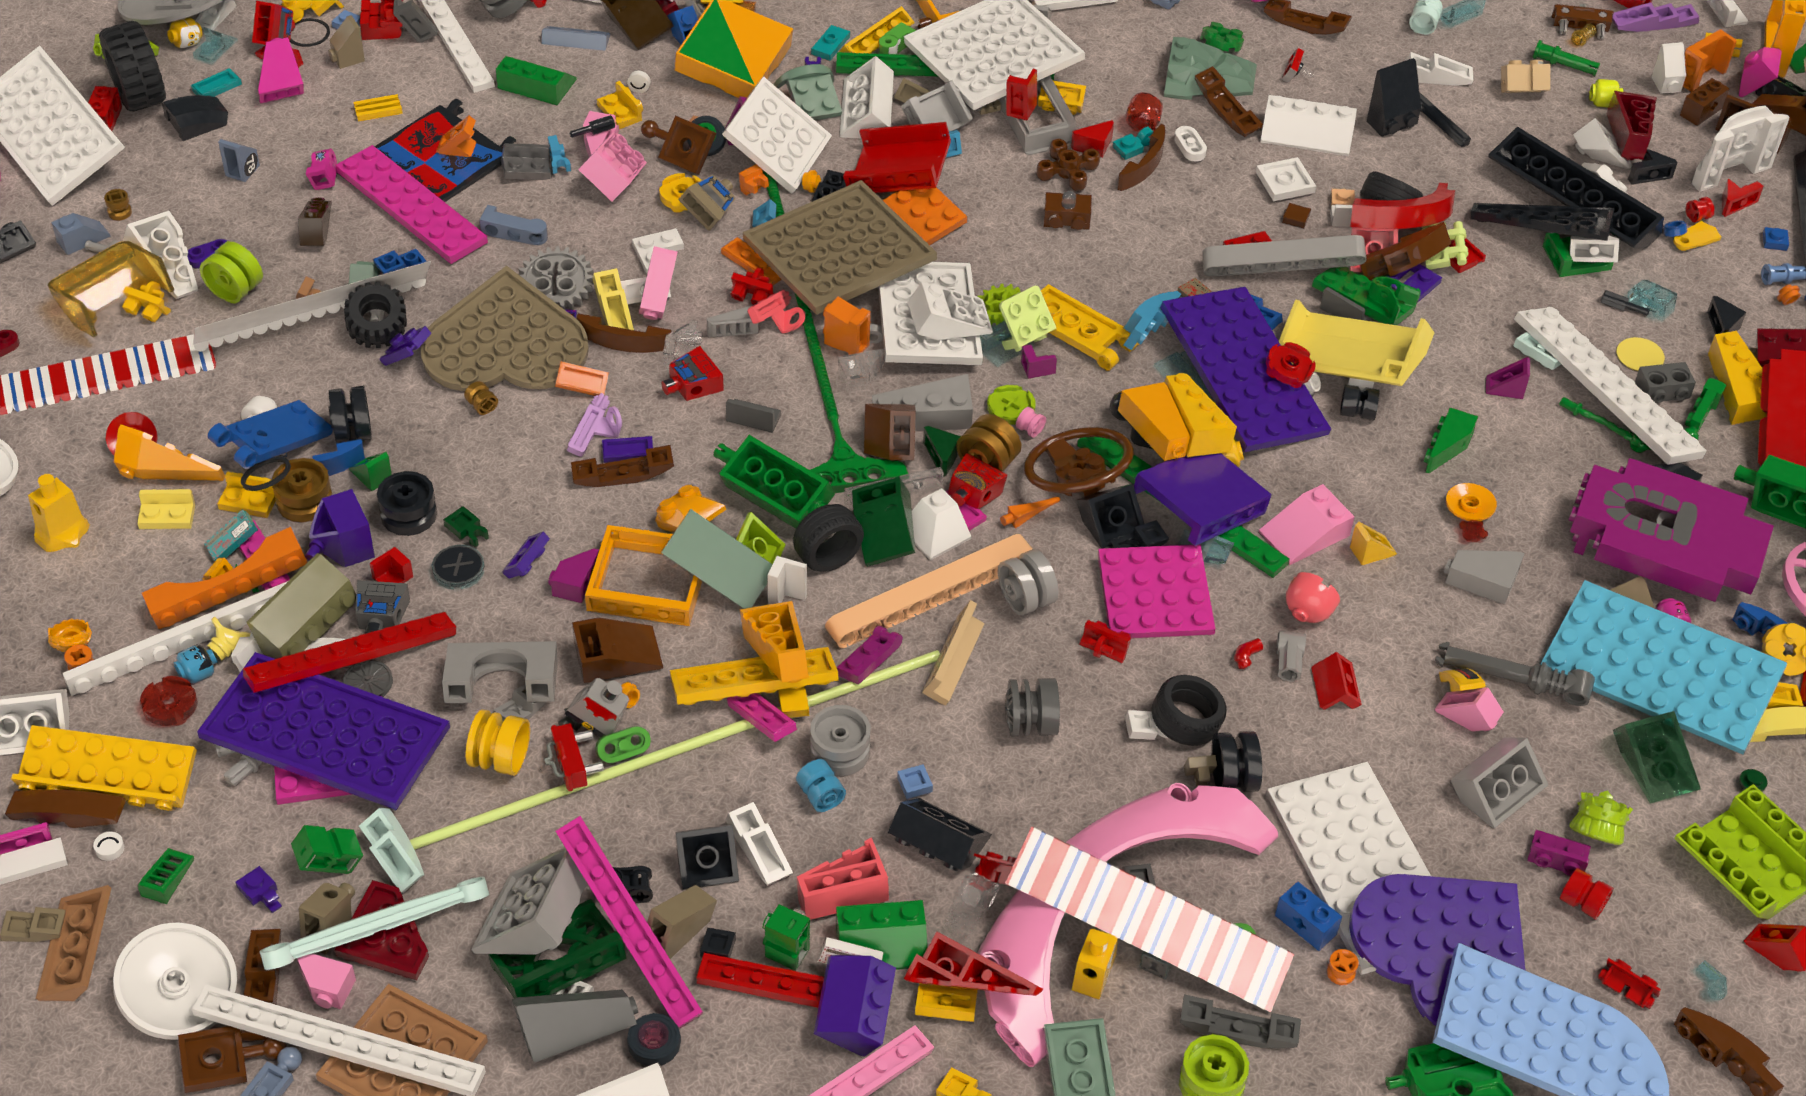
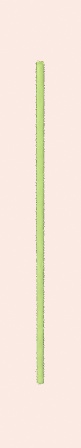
(659, 755)

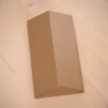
(73, 954)

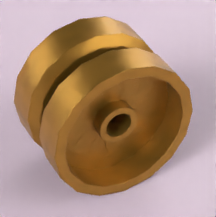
(990, 441)
(301, 489)

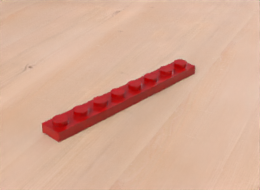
(348, 652)

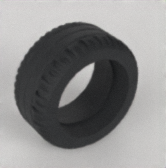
(1384, 187)
(817, 527)
(1180, 726)

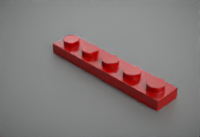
(760, 980)

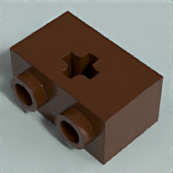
(1704, 101)

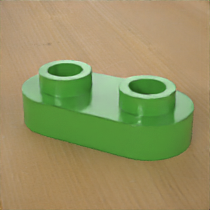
(622, 744)

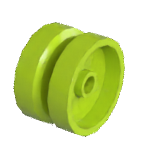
(231, 272)
(1214, 1067)

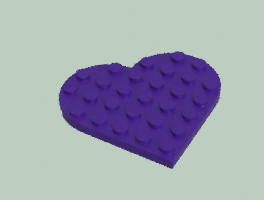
(1416, 921)

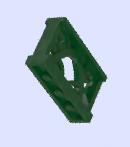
(582, 960)

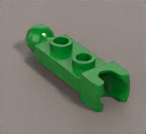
(1708, 400)

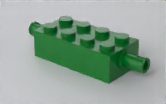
(773, 480)
(1777, 489)

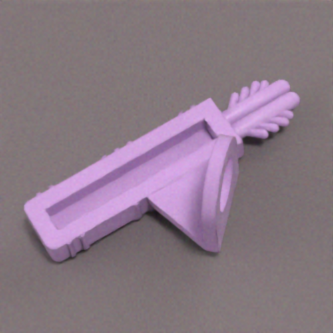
(595, 423)

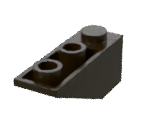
(314, 222)

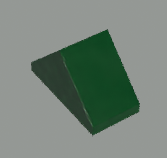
(941, 447)

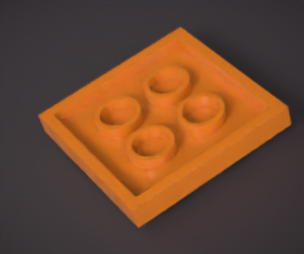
(927, 212)

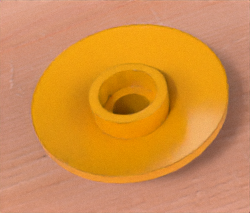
(1471, 502)

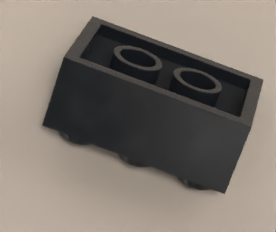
(938, 833)

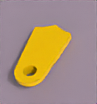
(1696, 236)

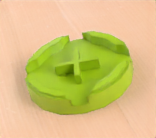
(1009, 402)

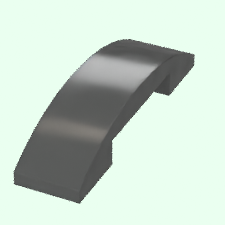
(1245, 1029)

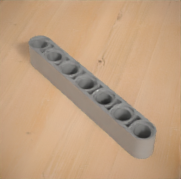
(1284, 255)

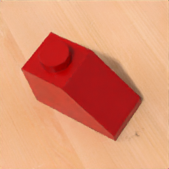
(1780, 944)

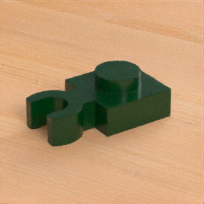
(463, 524)

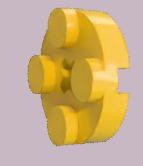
(670, 190)
(1790, 634)

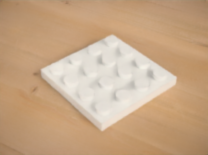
(777, 135)

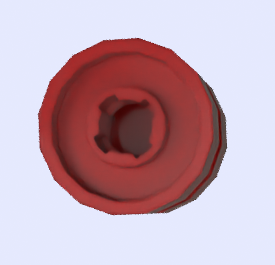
(1589, 895)

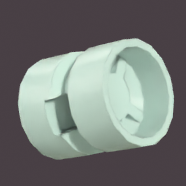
(1425, 16)

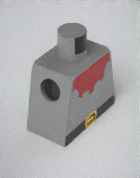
(599, 706)

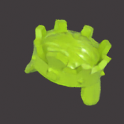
(1601, 818)

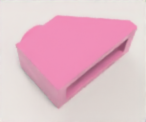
(1471, 709)
(327, 979)

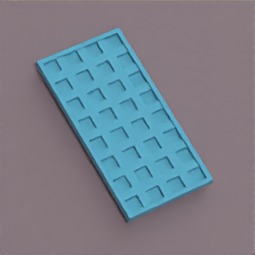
(1666, 666)

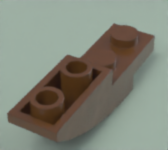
(1407, 253)
(1722, 1044)

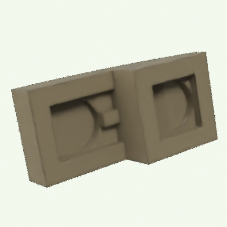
(33, 927)

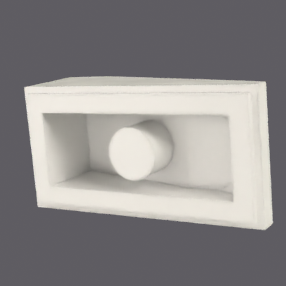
(216, 14)

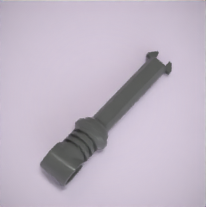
(1575, 686)

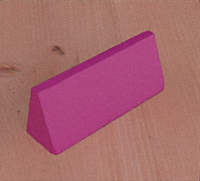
(25, 837)

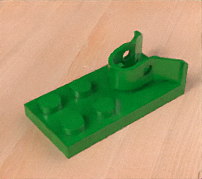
(1374, 296)

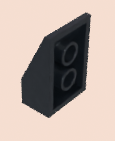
(1395, 98)

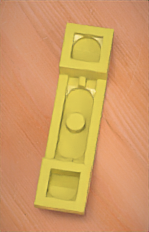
(1781, 722)

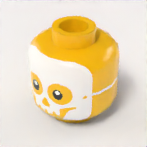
(184, 33)

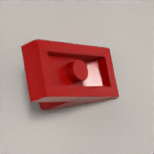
(1738, 198)

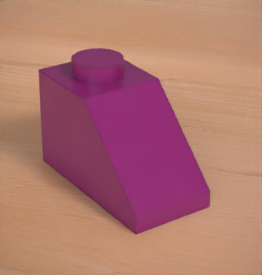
(573, 576)

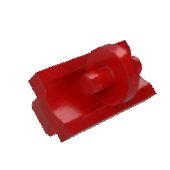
(752, 283)
(1105, 641)

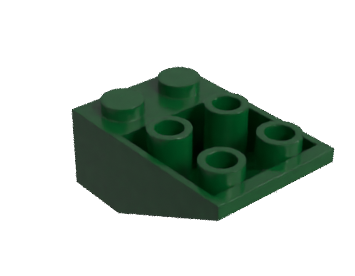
(886, 520)

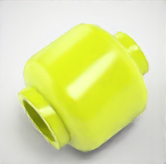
(1602, 92)

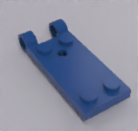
(271, 433)

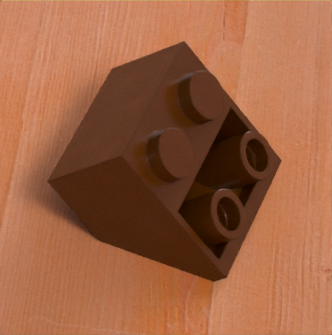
(890, 431)

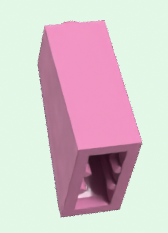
(657, 283)

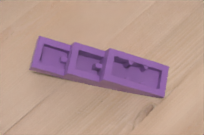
(1649, 18)

